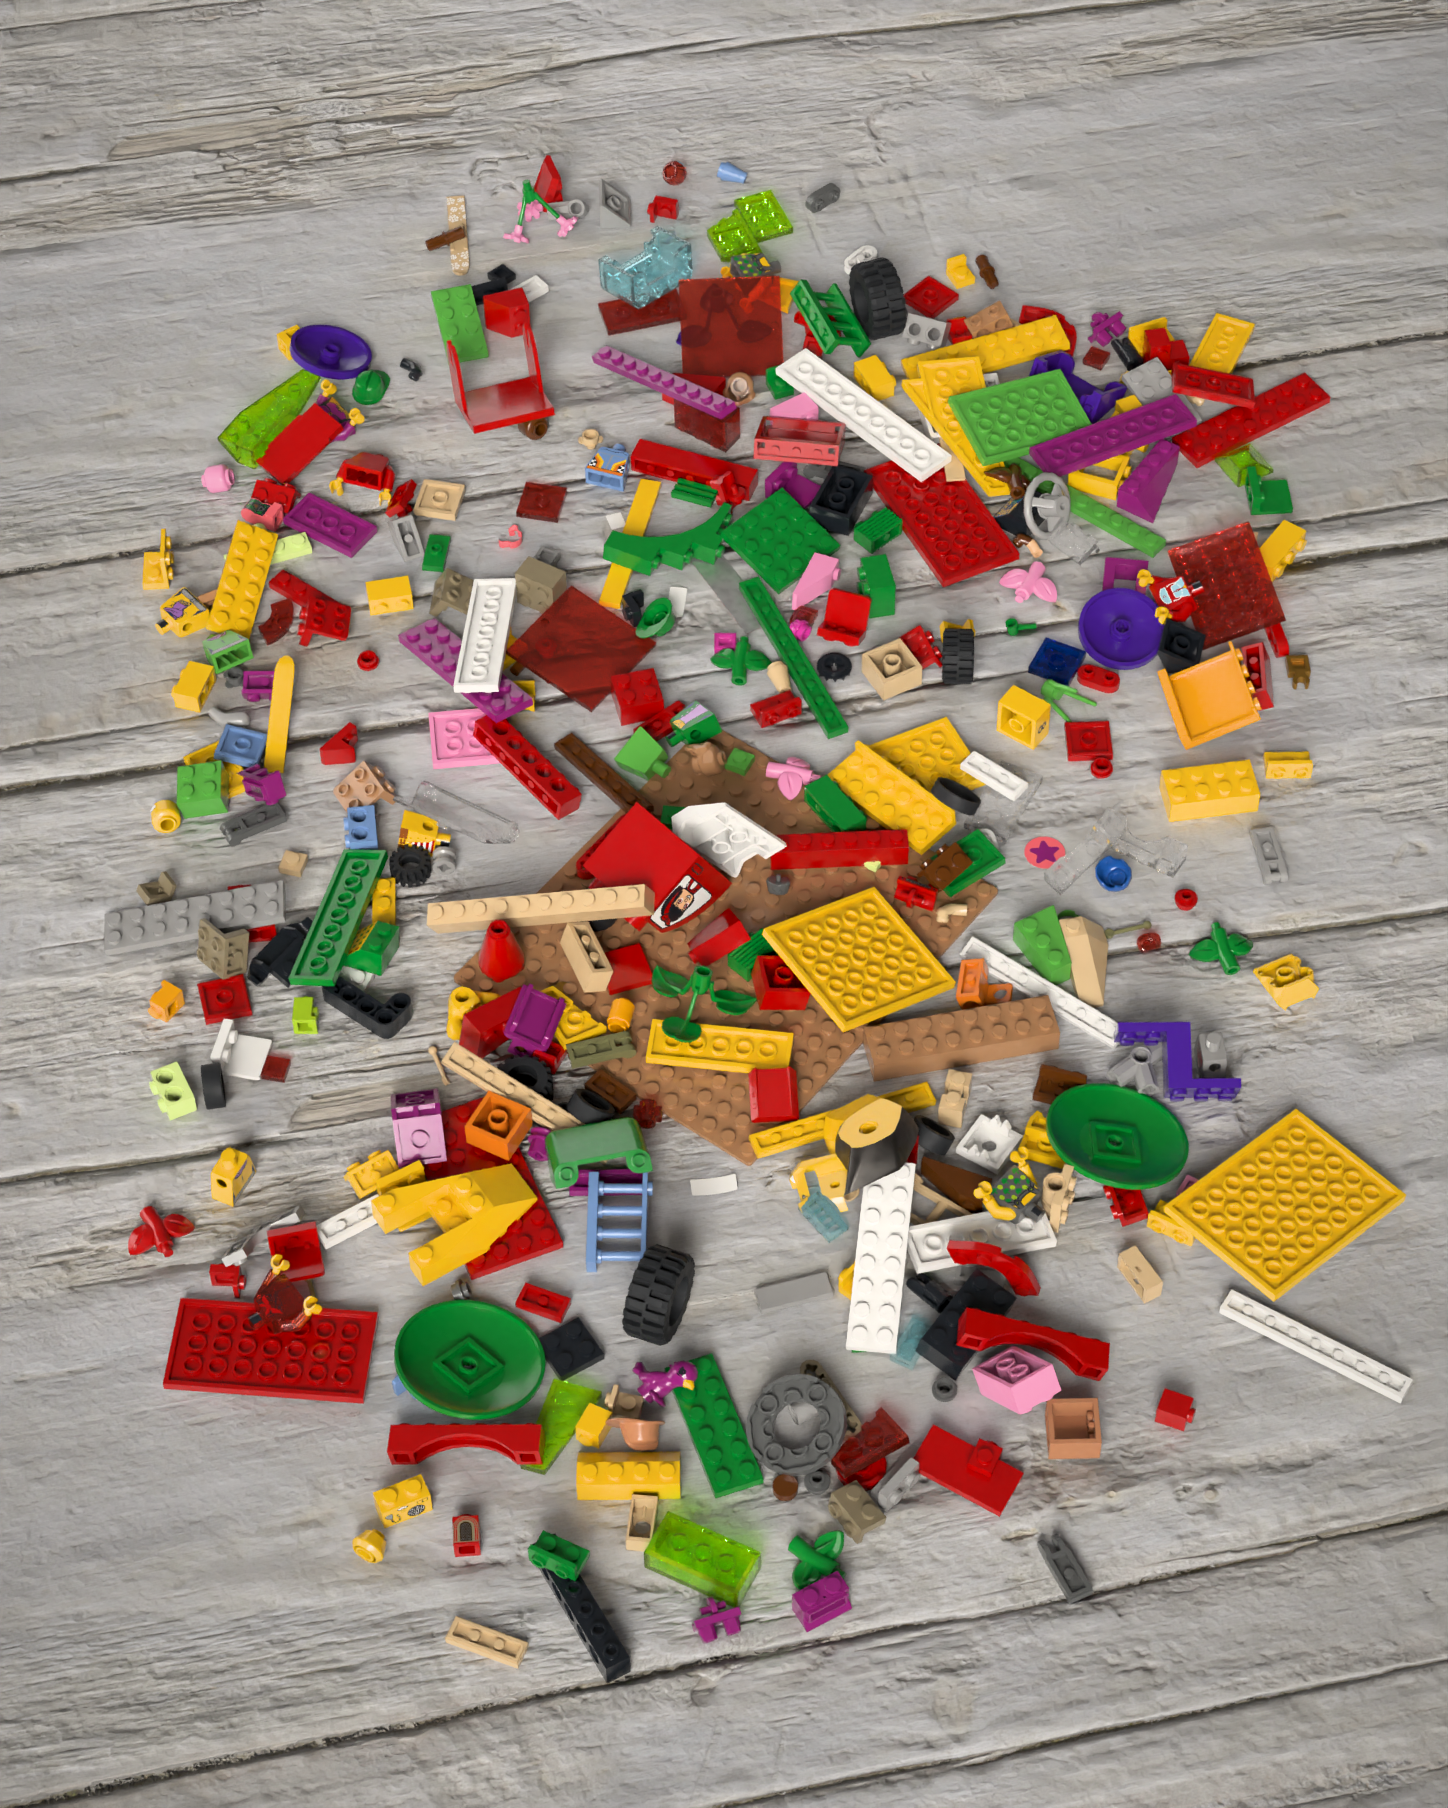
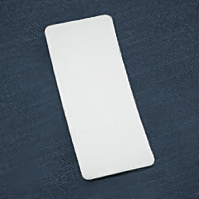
(678, 597)
(713, 1185)

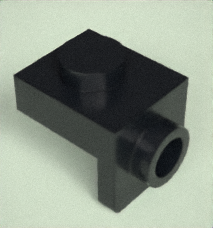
(631, 606)

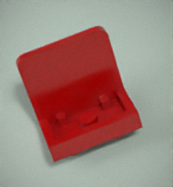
(845, 617)
(324, 619)
(301, 1248)

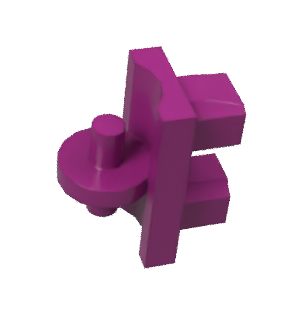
(1103, 326)
(706, 1625)

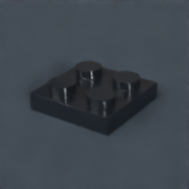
(570, 1349)

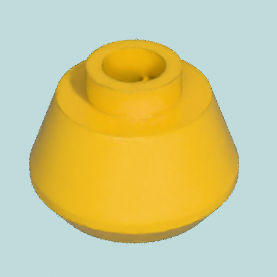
(370, 1545)

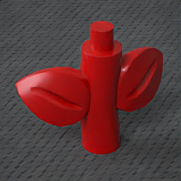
(158, 1232)

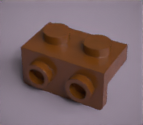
(945, 867)
(1054, 1081)

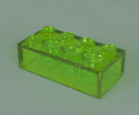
(702, 1559)

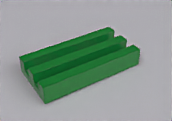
(695, 490)

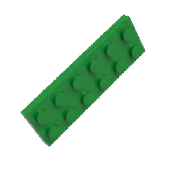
(717, 1431)

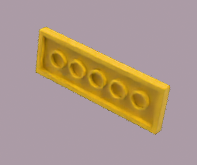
(242, 580)
(722, 1048)

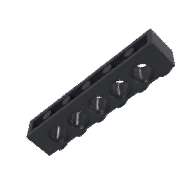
(590, 1624)

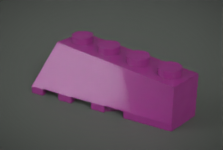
(1148, 483)

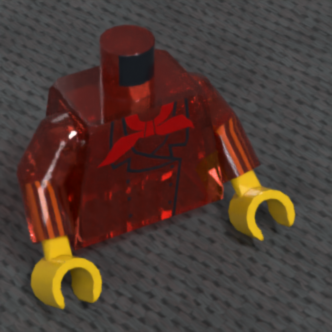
(280, 1303)

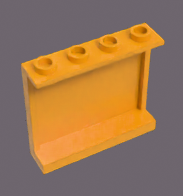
(1211, 698)

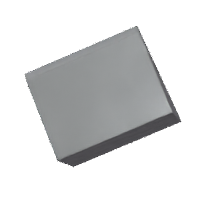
(614, 207)

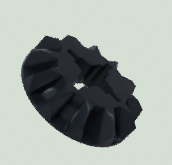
(841, 662)

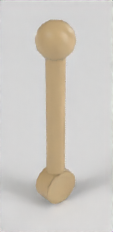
(433, 1051)

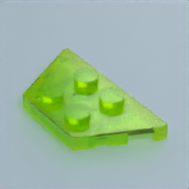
(732, 237)

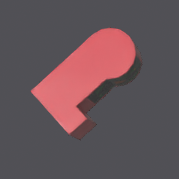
(263, 513)

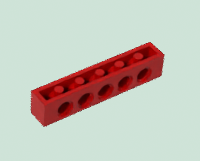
(528, 766)

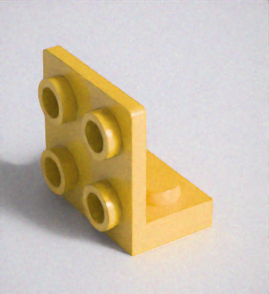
(157, 565)
(404, 1177)

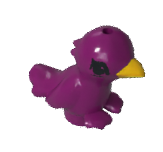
(659, 1384)

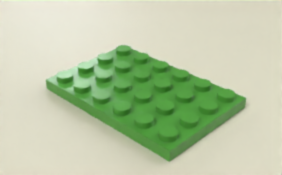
(1018, 415)

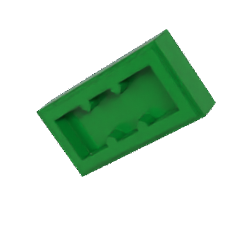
(436, 553)

